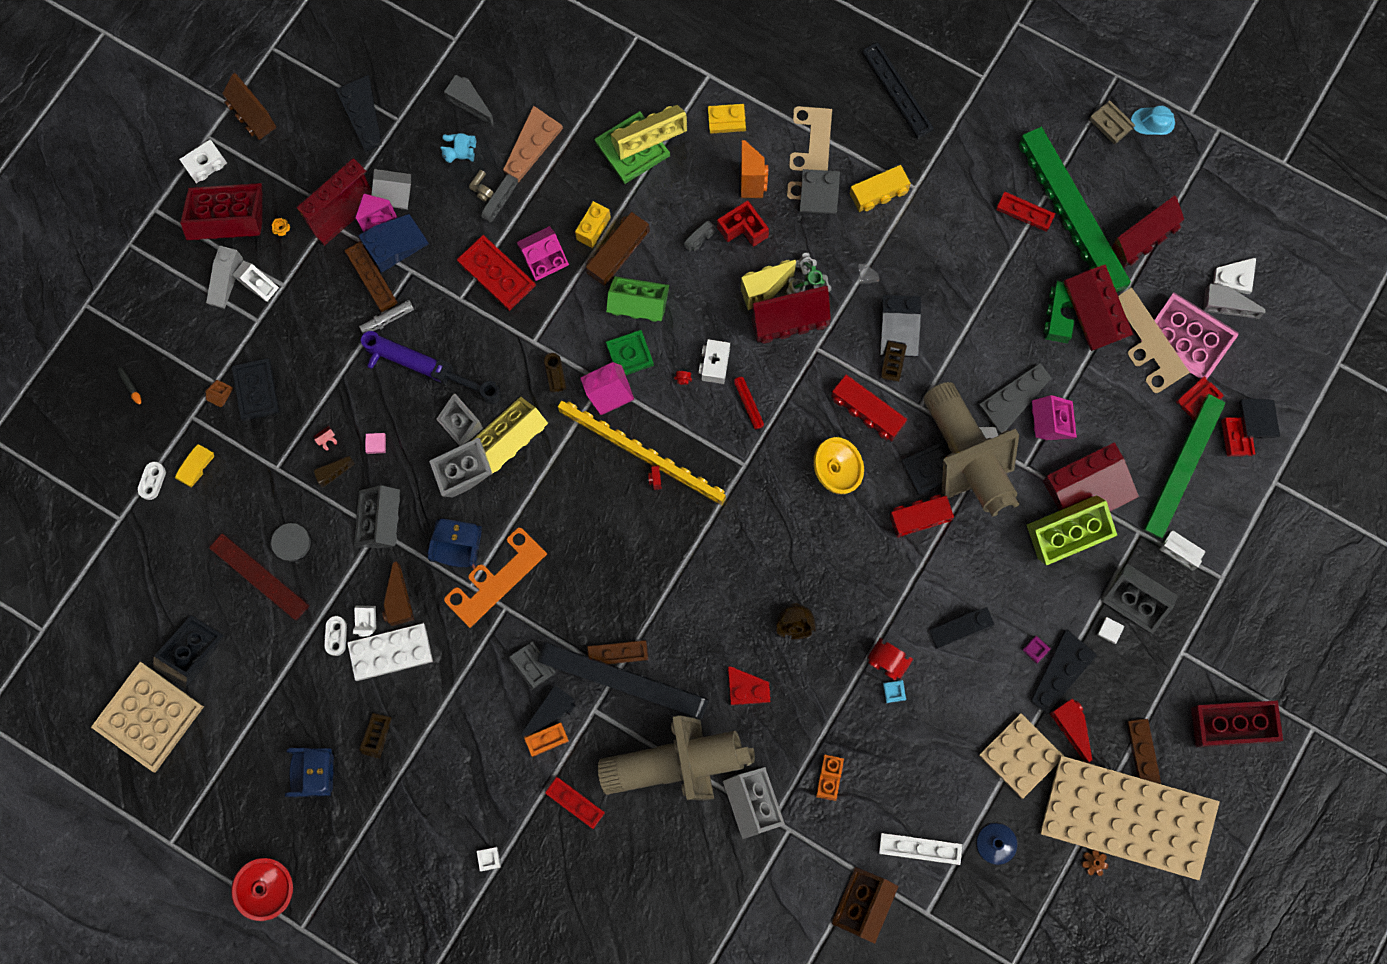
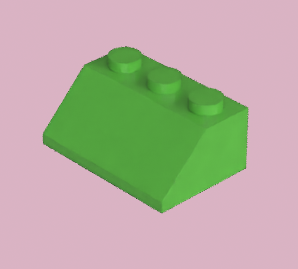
(637, 298)

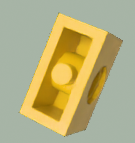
(592, 224)

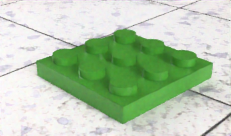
(635, 164)

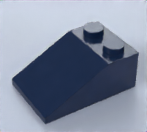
(393, 241)

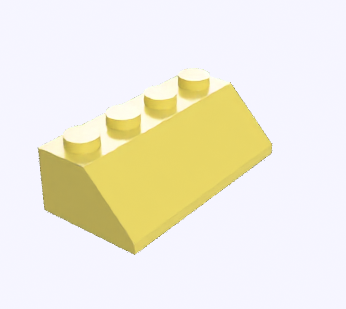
(649, 131)
(510, 432)

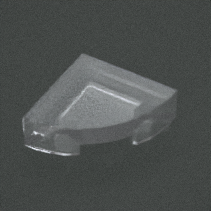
(867, 274)

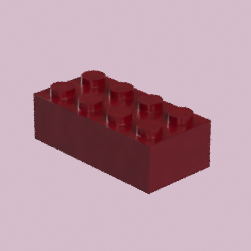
(1237, 724)

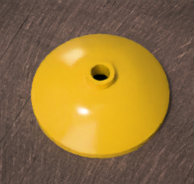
(845, 462)

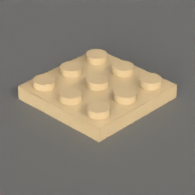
(1021, 756)

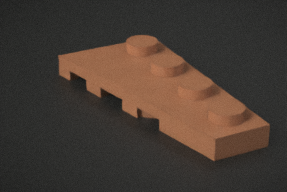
(533, 141)

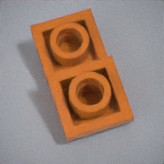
(830, 777)

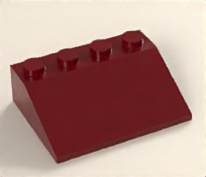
(222, 212)
(791, 314)
(1097, 474)

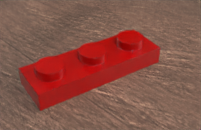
(1025, 211)
(575, 803)

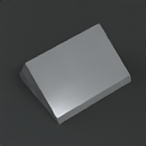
(393, 187)
(459, 421)

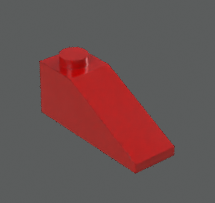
(1073, 725)

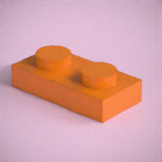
(546, 739)

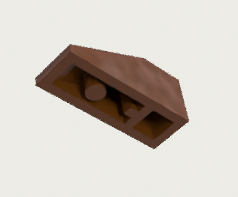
(397, 601)

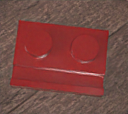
(1193, 399)
(1234, 438)

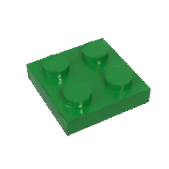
(630, 352)

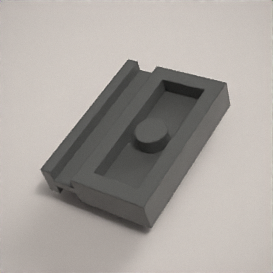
(529, 668)

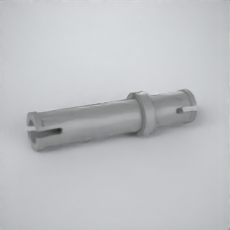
(387, 317)

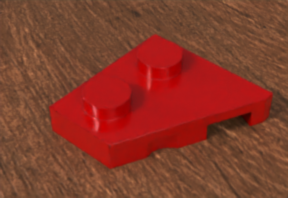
(747, 688)

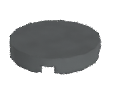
(290, 542)

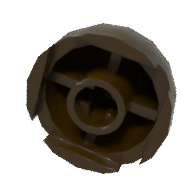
(795, 622)

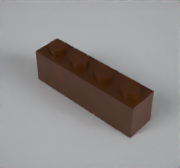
(617, 249)

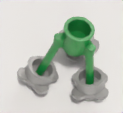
(813, 276)

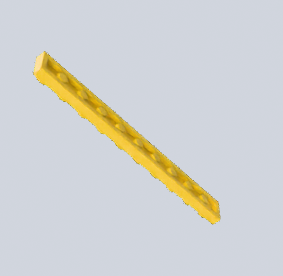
(635, 448)

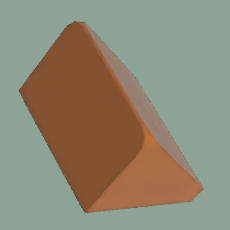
(218, 393)

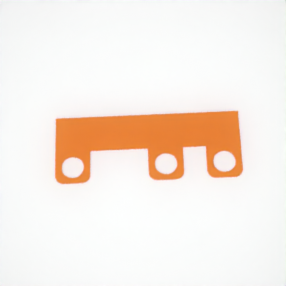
(497, 586)

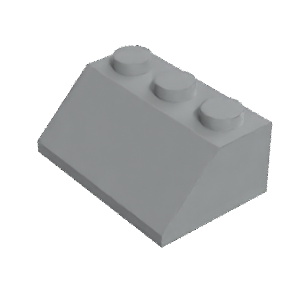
(753, 803)

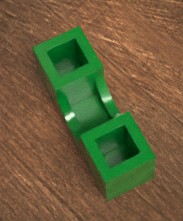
(1058, 327)

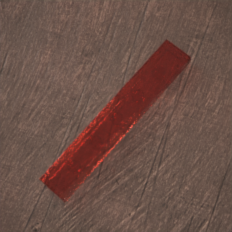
(259, 577)

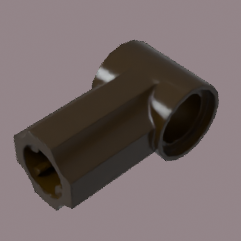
(555, 374)

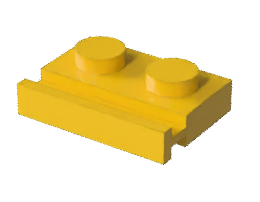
(726, 118)

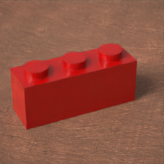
(921, 515)

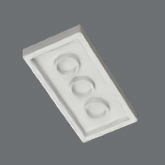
(390, 652)

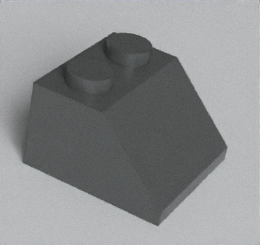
(819, 191)

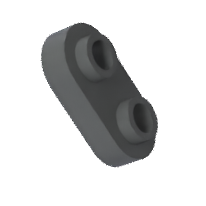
(694, 241)

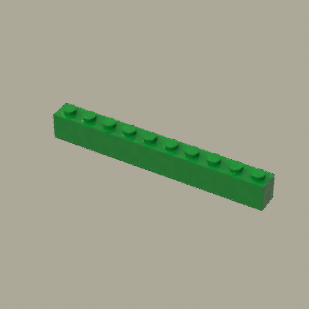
(1071, 206)

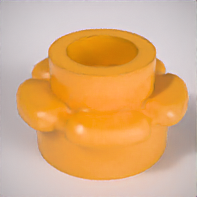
(280, 222)

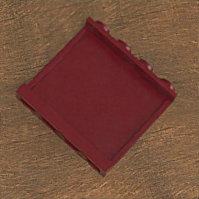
(335, 202)

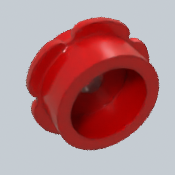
(683, 377)

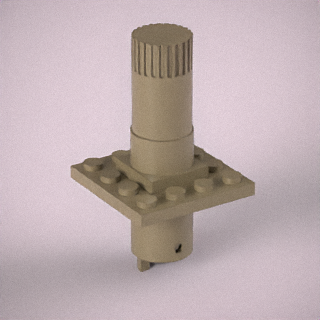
(974, 460)
(687, 760)

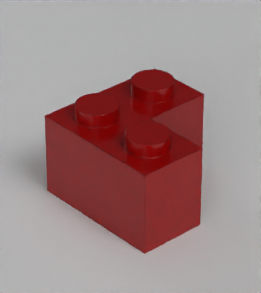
(743, 220)

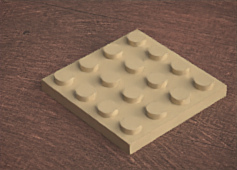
(147, 717)

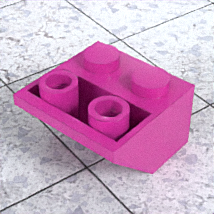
(542, 253)

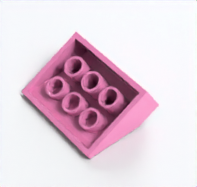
(1194, 335)

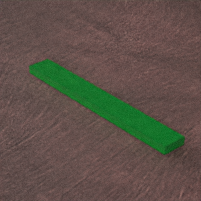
(1184, 466)

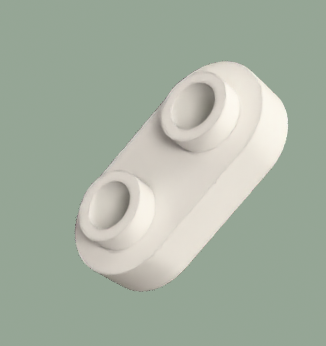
(150, 481)
(335, 636)

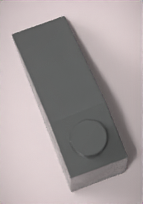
(463, 95)

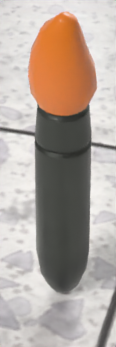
(129, 385)

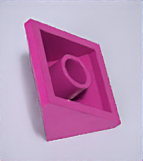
(374, 212)

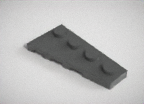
(1013, 399)

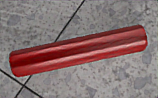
(748, 402)

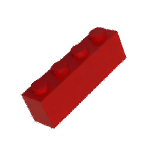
(869, 408)

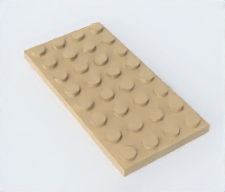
(1129, 817)

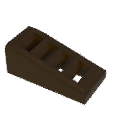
(884, 375)
(331, 471)
(364, 749)

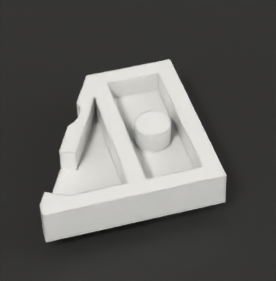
(1237, 275)

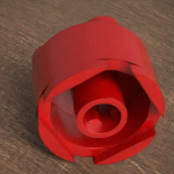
(889, 659)

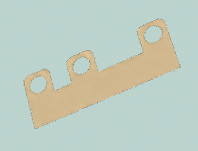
(819, 142)
(1153, 342)

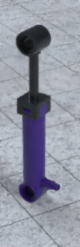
(438, 369)

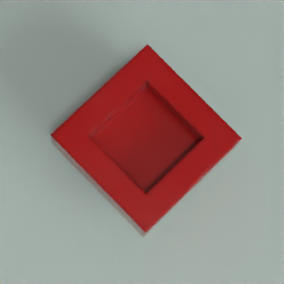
(654, 478)

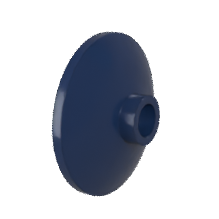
(987, 848)

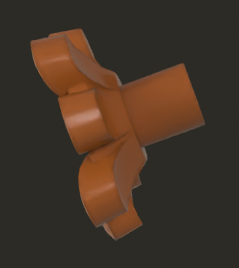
(1090, 863)

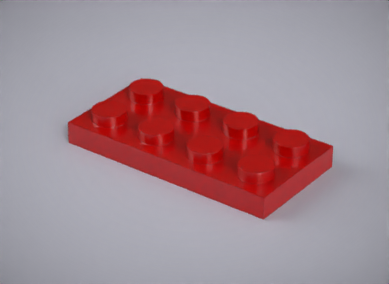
(496, 272)

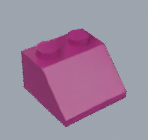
(607, 388)
(1053, 418)

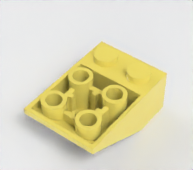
(766, 283)

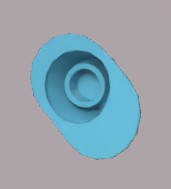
(1153, 120)

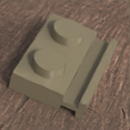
(1112, 122)

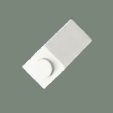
(255, 280)

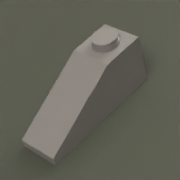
(221, 280)
(1227, 301)

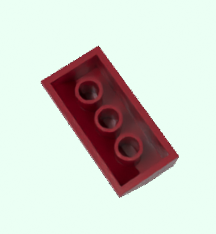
(1148, 232)
(1098, 307)

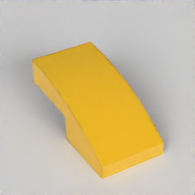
(193, 465)

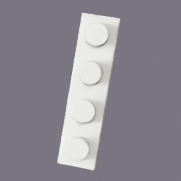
(920, 849)

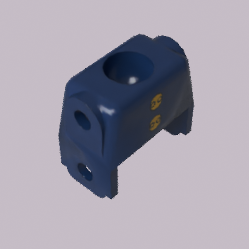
(455, 543)
(311, 772)

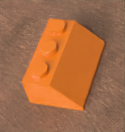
(753, 172)

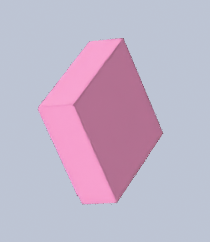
(375, 443)

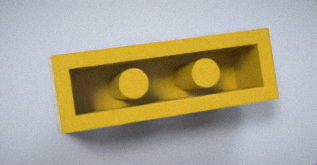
(880, 188)

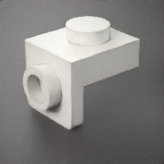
(365, 620)

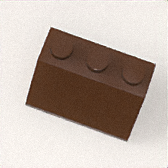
(247, 108)
(865, 905)

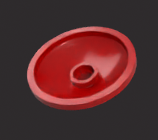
(275, 889)

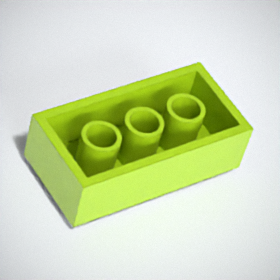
(1072, 530)

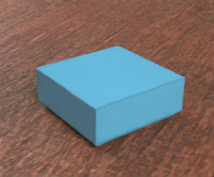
(894, 691)

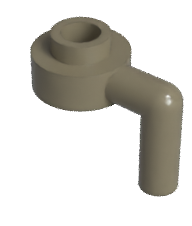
(484, 192)

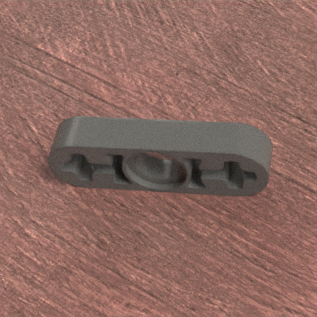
(499, 198)

